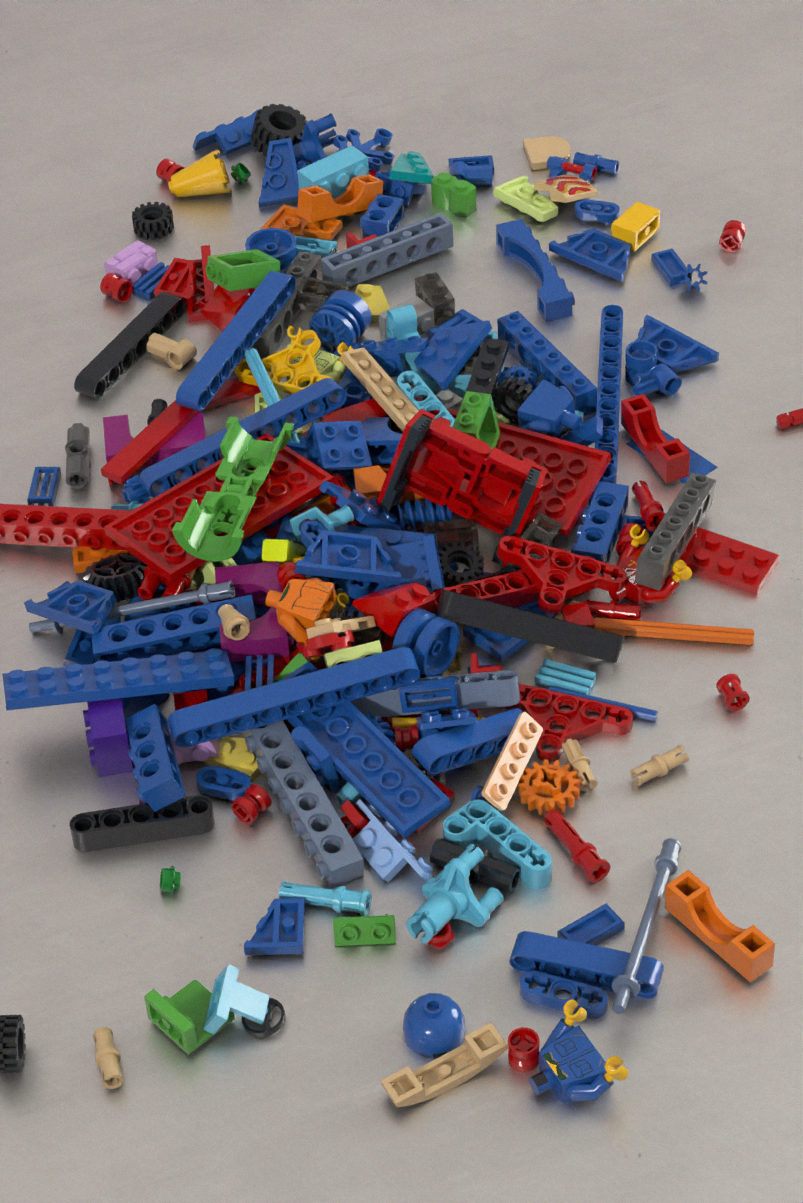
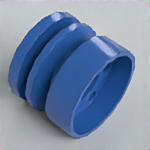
(340, 320)

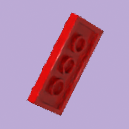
(729, 561)

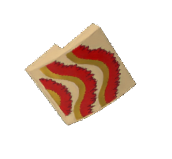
(566, 188)

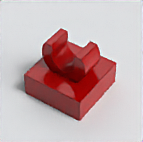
(354, 817)

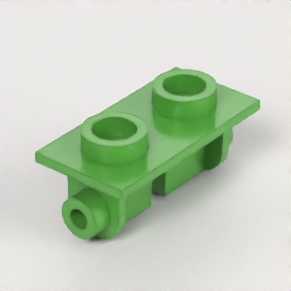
(364, 930)

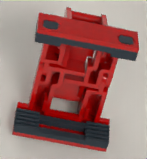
(439, 471)

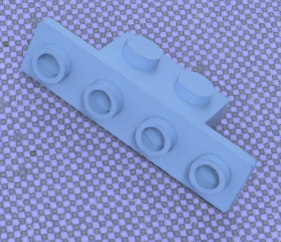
(384, 849)

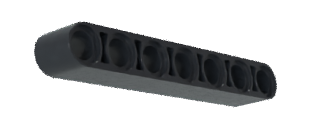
(129, 345)
(530, 626)

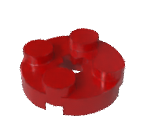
(316, 646)

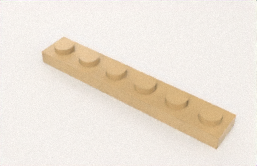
(380, 386)

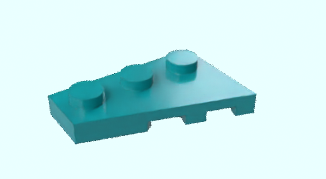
(411, 168)

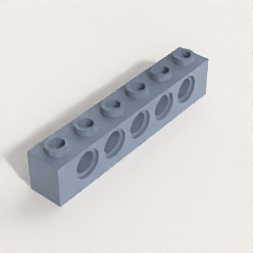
(389, 251)

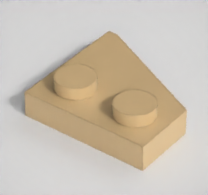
(330, 625)

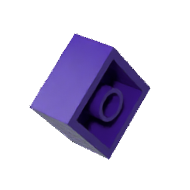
(107, 737)

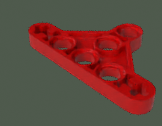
(573, 578)
(575, 722)

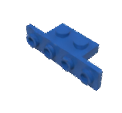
(229, 136)
(390, 352)

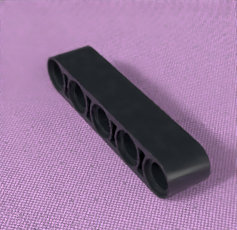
(141, 824)

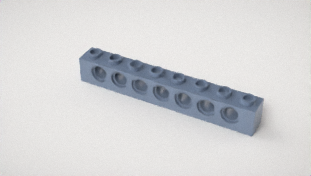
(306, 803)

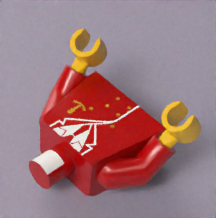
(638, 593)

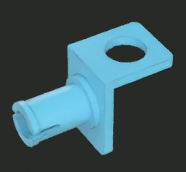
(330, 521)

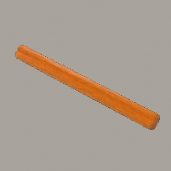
(676, 631)

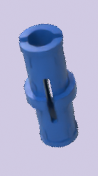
(602, 164)

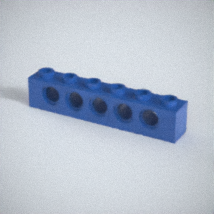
(536, 351)
(166, 632)

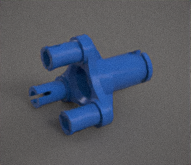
(311, 144)

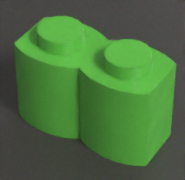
(453, 194)

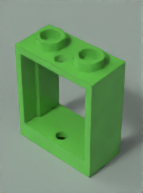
(240, 269)
(480, 420)

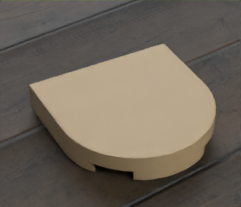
(541, 148)

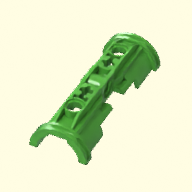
(235, 500)

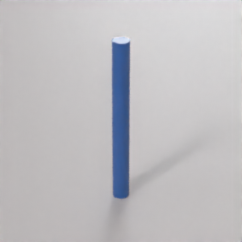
(638, 712)

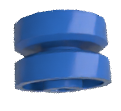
(276, 243)
(430, 639)

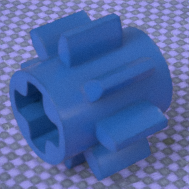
(690, 271)
(134, 491)

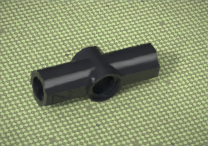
(489, 870)

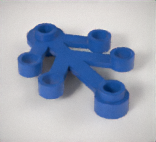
(381, 139)

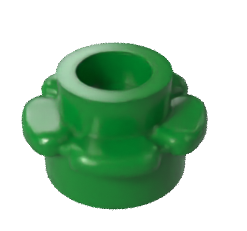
(240, 173)
(169, 880)

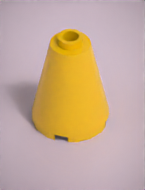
(201, 178)

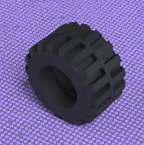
(276, 123)

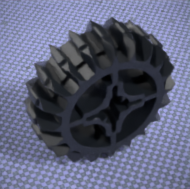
(118, 574)

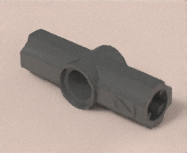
(77, 455)

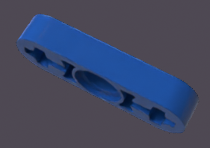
(544, 980)

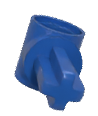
(660, 381)

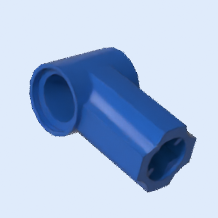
(473, 174)

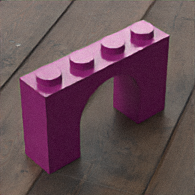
(118, 435)
(265, 633)

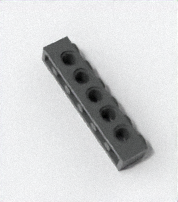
(303, 265)
(675, 531)

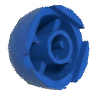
(433, 1025)

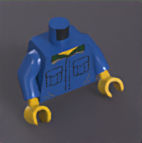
(572, 1063)

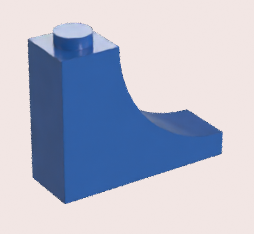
(381, 439)

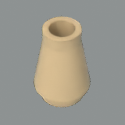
(233, 622)

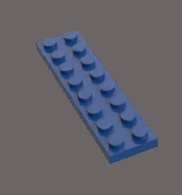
(117, 679)
(373, 764)

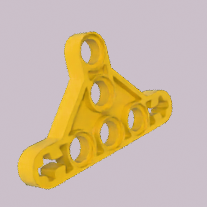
(281, 365)

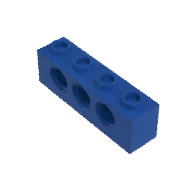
(602, 521)
(154, 758)

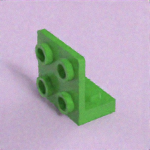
(183, 1015)

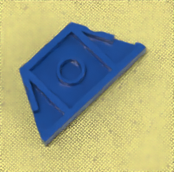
(596, 252)
(675, 348)
(450, 351)
(363, 509)
(348, 557)
(76, 606)

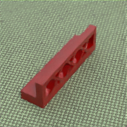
(205, 288)

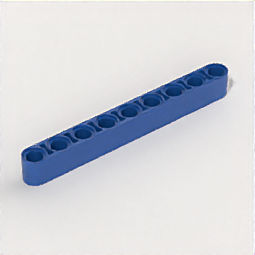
(235, 339)
(297, 409)
(293, 697)

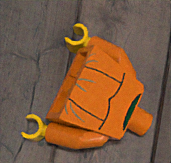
(304, 604)

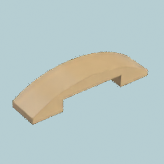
(448, 1070)

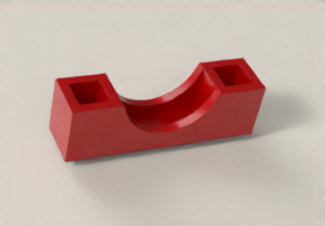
(641, 423)

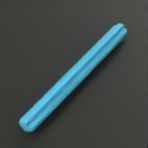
(264, 382)

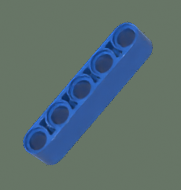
(465, 743)
(582, 962)

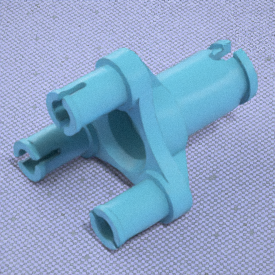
(452, 898)

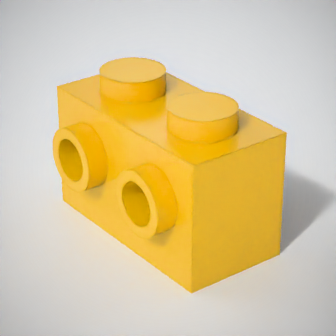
(636, 225)

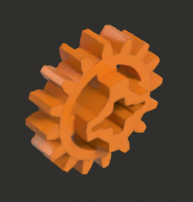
(549, 787)

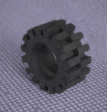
(152, 220)
(503, 396)
(463, 555)
(12, 1043)

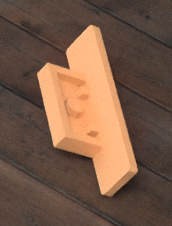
(512, 761)

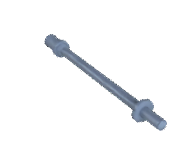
(205, 594)
(626, 985)

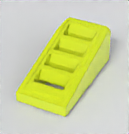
(281, 550)

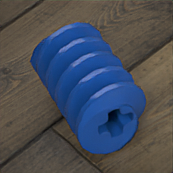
(421, 514)

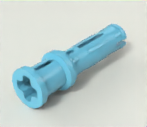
(338, 899)

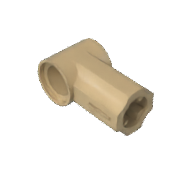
(175, 353)

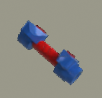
(560, 166)

